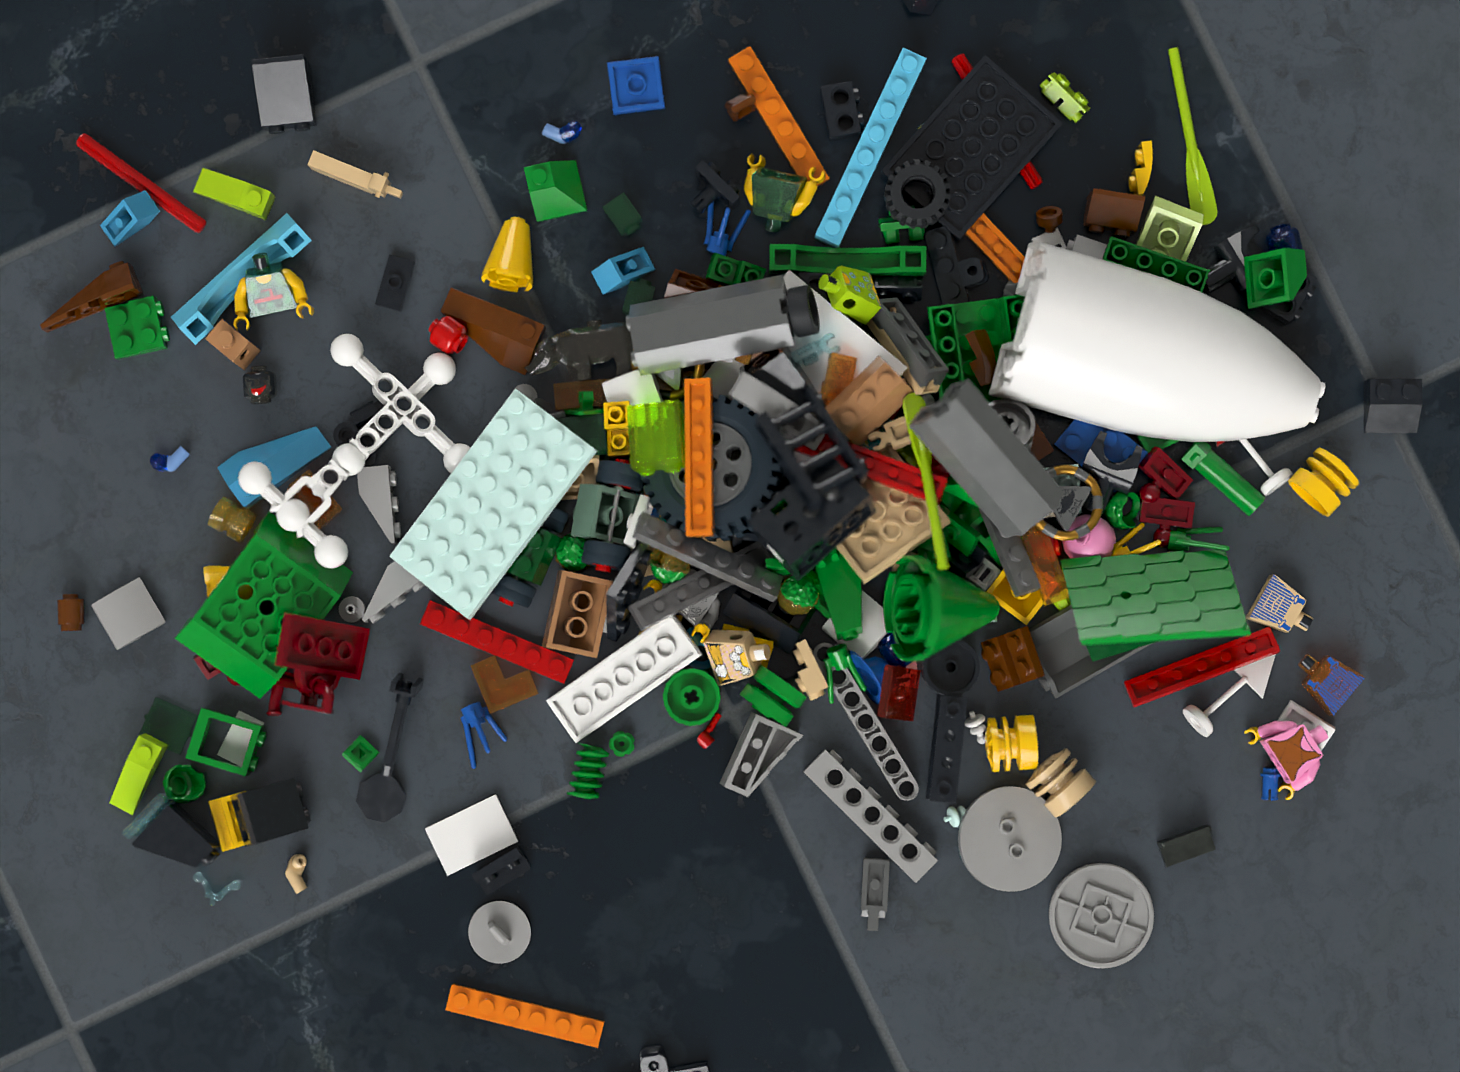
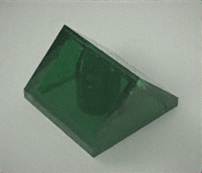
(590, 429)

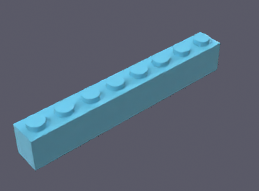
(870, 148)

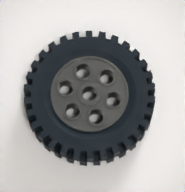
(756, 470)

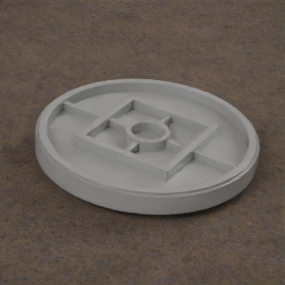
(1009, 839)
(1101, 915)

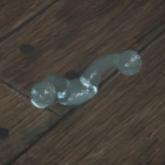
(198, 877)

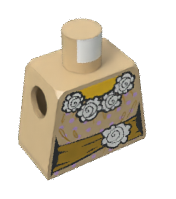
(734, 655)

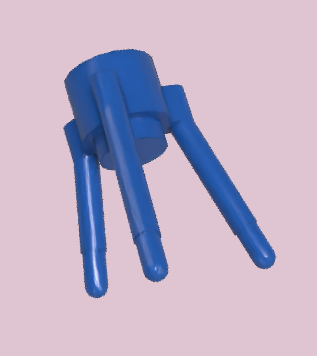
(719, 241)
(474, 715)

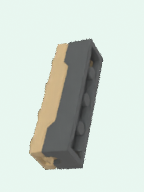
(906, 342)

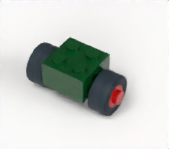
(532, 562)

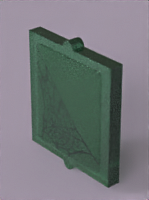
(169, 724)

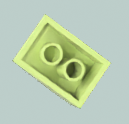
(1170, 229)

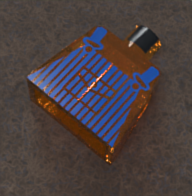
(1329, 682)

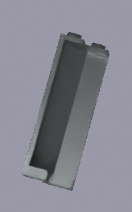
(710, 325)
(987, 459)
(1063, 655)

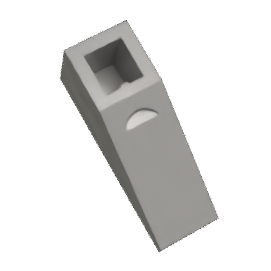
(377, 492)
(391, 591)

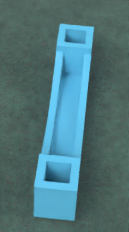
(204, 309)

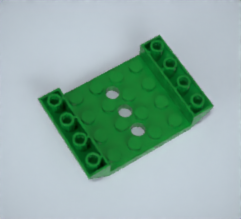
(234, 631)

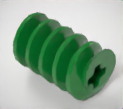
(588, 772)

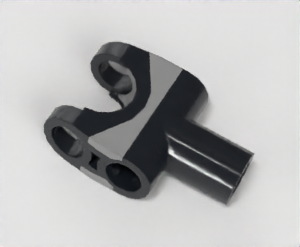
(1232, 261)
(1109, 474)

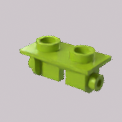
(1060, 88)

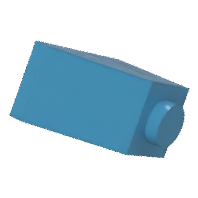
(129, 217)
(622, 269)

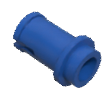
(1270, 781)

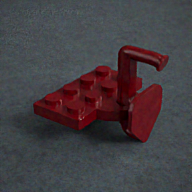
(319, 655)

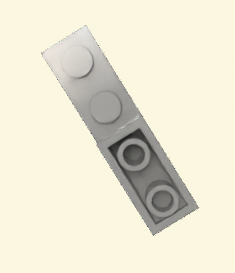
(762, 398)

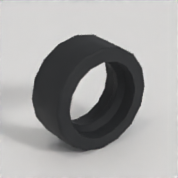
(803, 311)

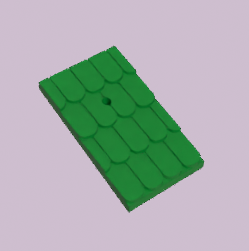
(1152, 598)

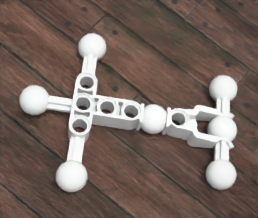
(350, 457)

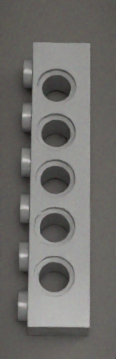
(915, 866)

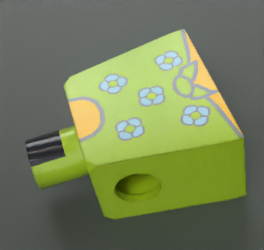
(851, 293)

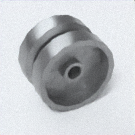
(1018, 419)

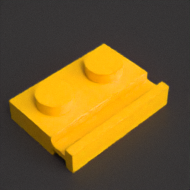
(226, 823)

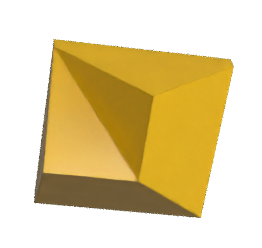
(1021, 607)

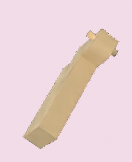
(353, 176)

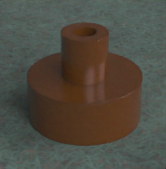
(1049, 218)

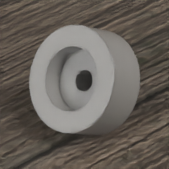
(358, 609)

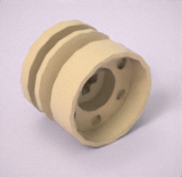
(1060, 782)

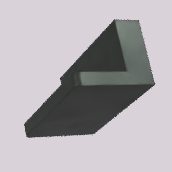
(1186, 845)

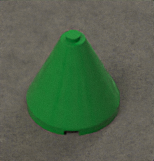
(931, 608)

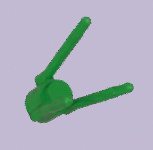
(1180, 541)
(840, 659)

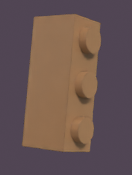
(868, 401)
(577, 614)

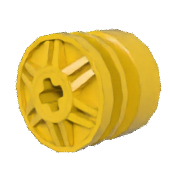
(1327, 477)
(1012, 743)

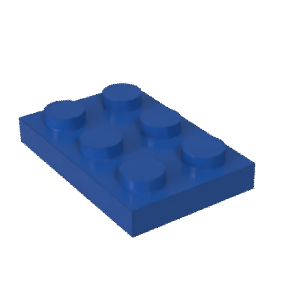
(1080, 436)

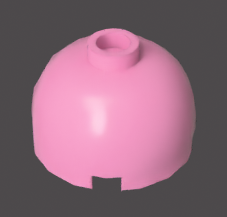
(1097, 542)

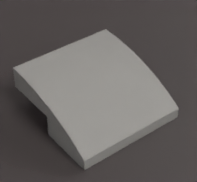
(128, 613)

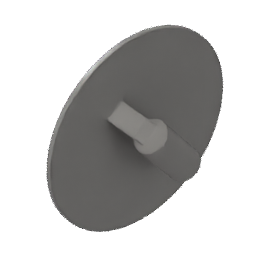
(499, 932)

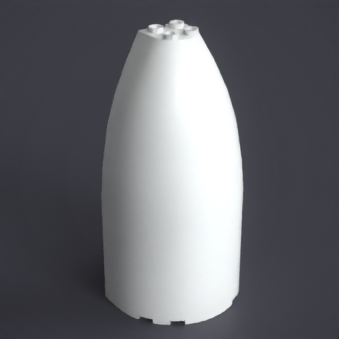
(1147, 355)

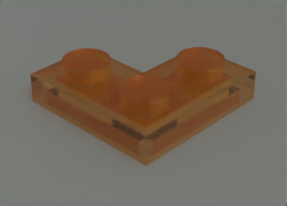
(500, 691)

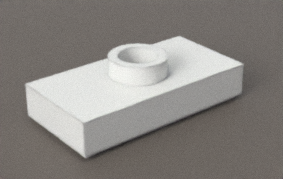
(642, 506)

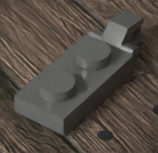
(874, 890)

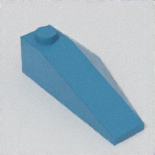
(282, 457)

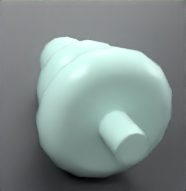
(954, 816)

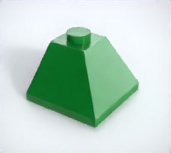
(555, 189)
(1274, 276)

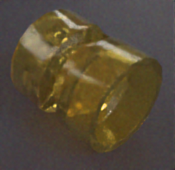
(233, 520)

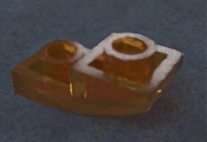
(838, 376)

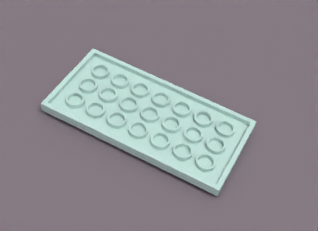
(493, 504)

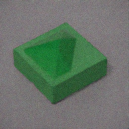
(360, 753)

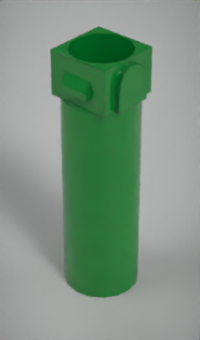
(1223, 477)

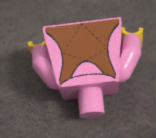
(1291, 751)

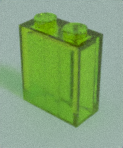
(656, 437)

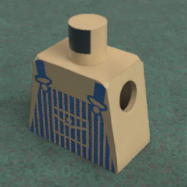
(1279, 607)

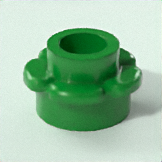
(619, 750)

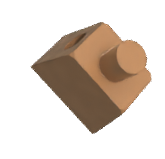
(232, 344)

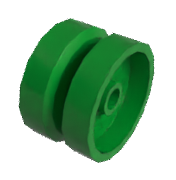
(773, 695)
(677, 702)

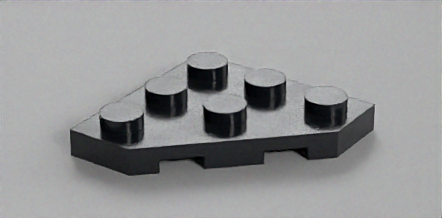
(626, 591)

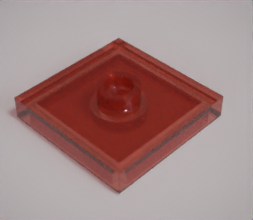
(899, 693)

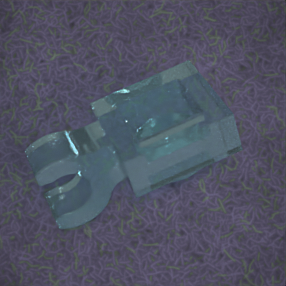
(809, 353)

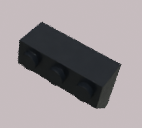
(767, 618)

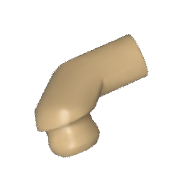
(294, 871)

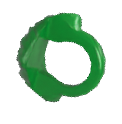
(1114, 511)

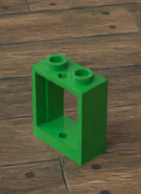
(201, 732)

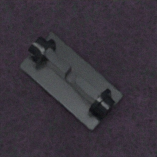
(907, 290)

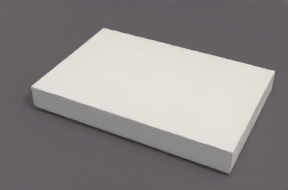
(471, 834)

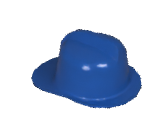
(872, 674)

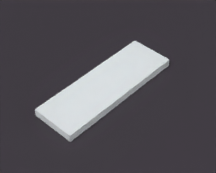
(624, 677)

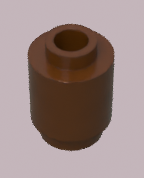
(71, 612)

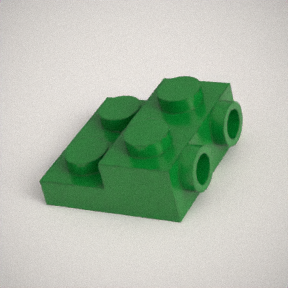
(137, 327)

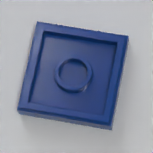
(636, 85)

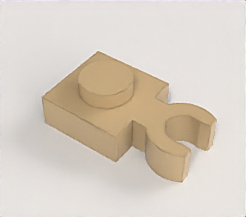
(895, 434)

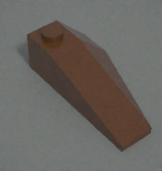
(106, 290)
(500, 332)

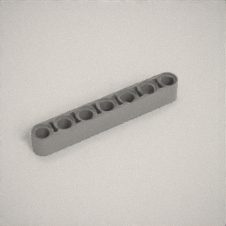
(873, 731)

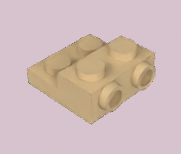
(810, 678)

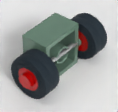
(604, 512)

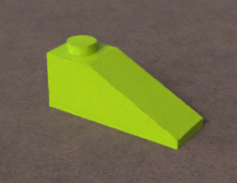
(235, 193)
(137, 772)

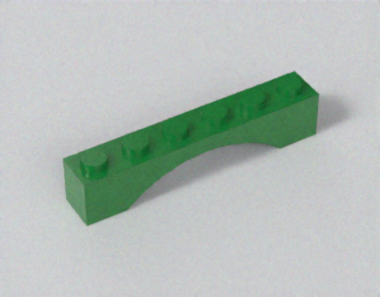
(824, 260)

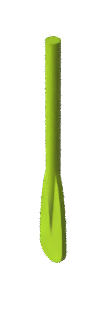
(1198, 181)
(912, 404)

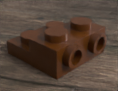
(1012, 659)

